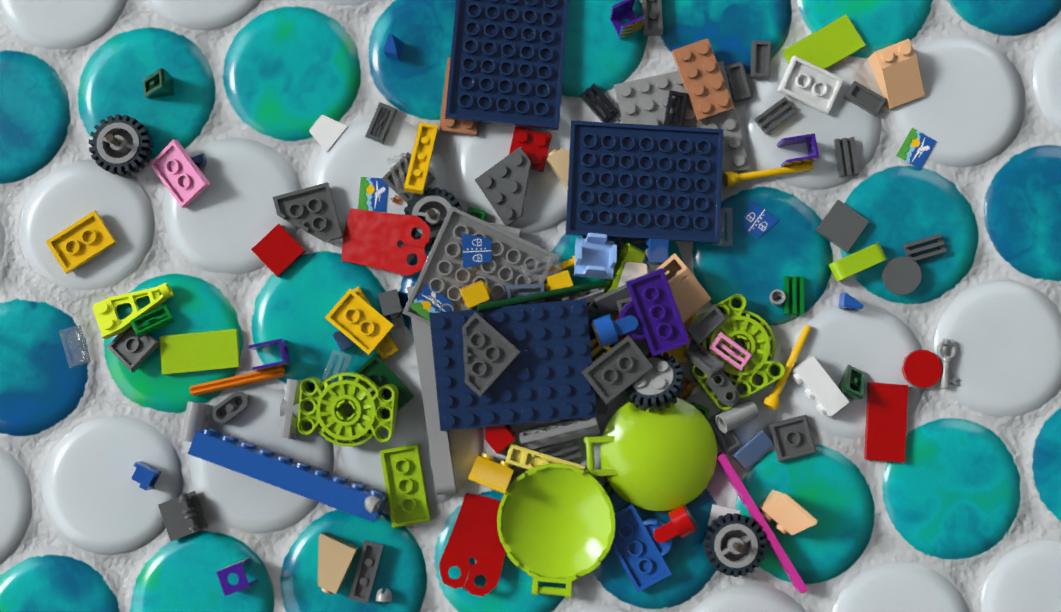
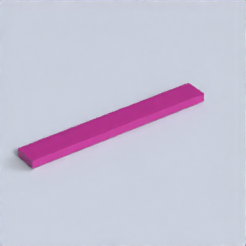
(759, 519)

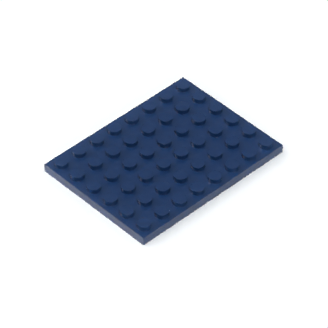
(507, 62)
(644, 181)
(538, 383)

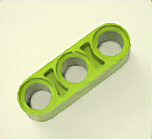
(628, 254)
(857, 261)
(702, 380)

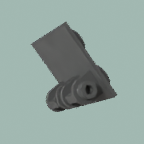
(183, 515)

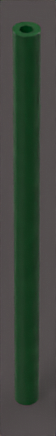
(542, 295)

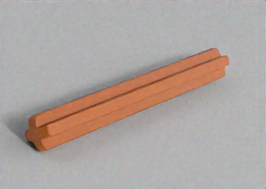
(236, 381)

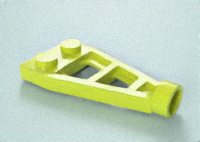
(107, 314)

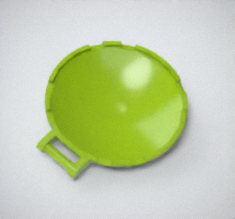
(656, 456)
(556, 525)

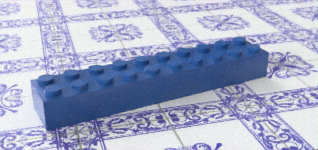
(285, 473)

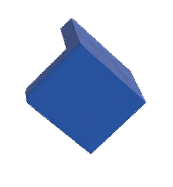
(657, 250)
(145, 475)

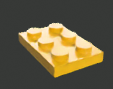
(81, 242)
(359, 321)

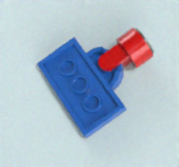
(644, 543)

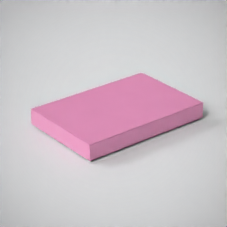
(179, 173)

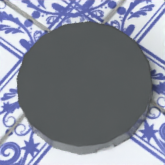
(901, 275)

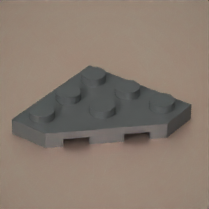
(507, 185)
(311, 211)
(484, 353)

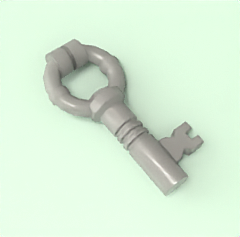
(945, 379)

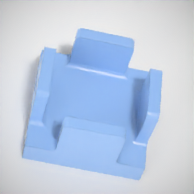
(595, 256)

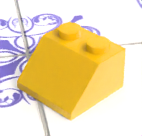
(491, 473)

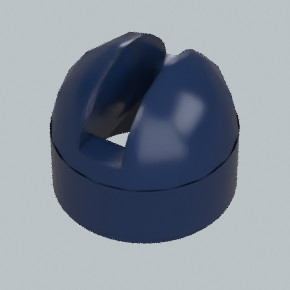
(200, 160)

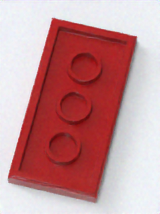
(886, 422)

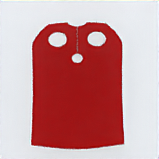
(373, 236)
(477, 537)

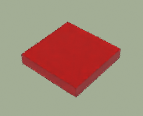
(278, 250)

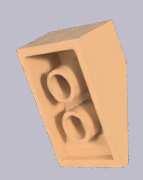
(897, 73)
(785, 513)

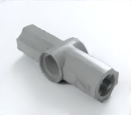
(289, 409)

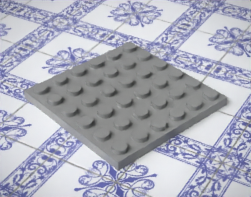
(646, 101)
(445, 263)

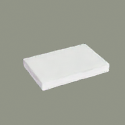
(810, 85)

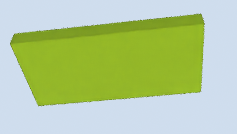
(827, 44)
(199, 351)
(405, 485)

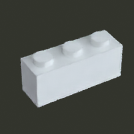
(819, 386)

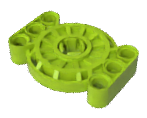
(755, 342)
(329, 415)

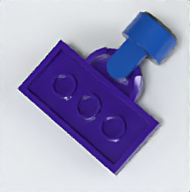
(648, 315)

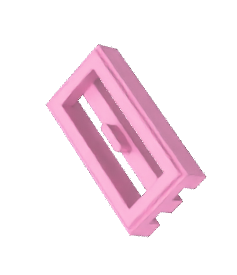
(717, 342)

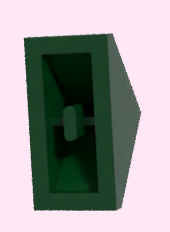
(158, 84)
(853, 383)

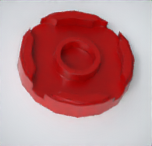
(921, 368)

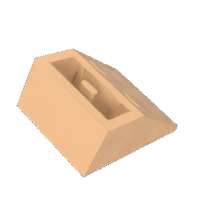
(685, 287)

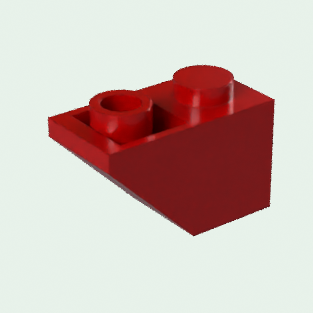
(499, 437)

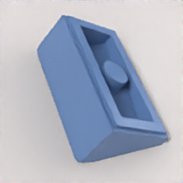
(753, 449)

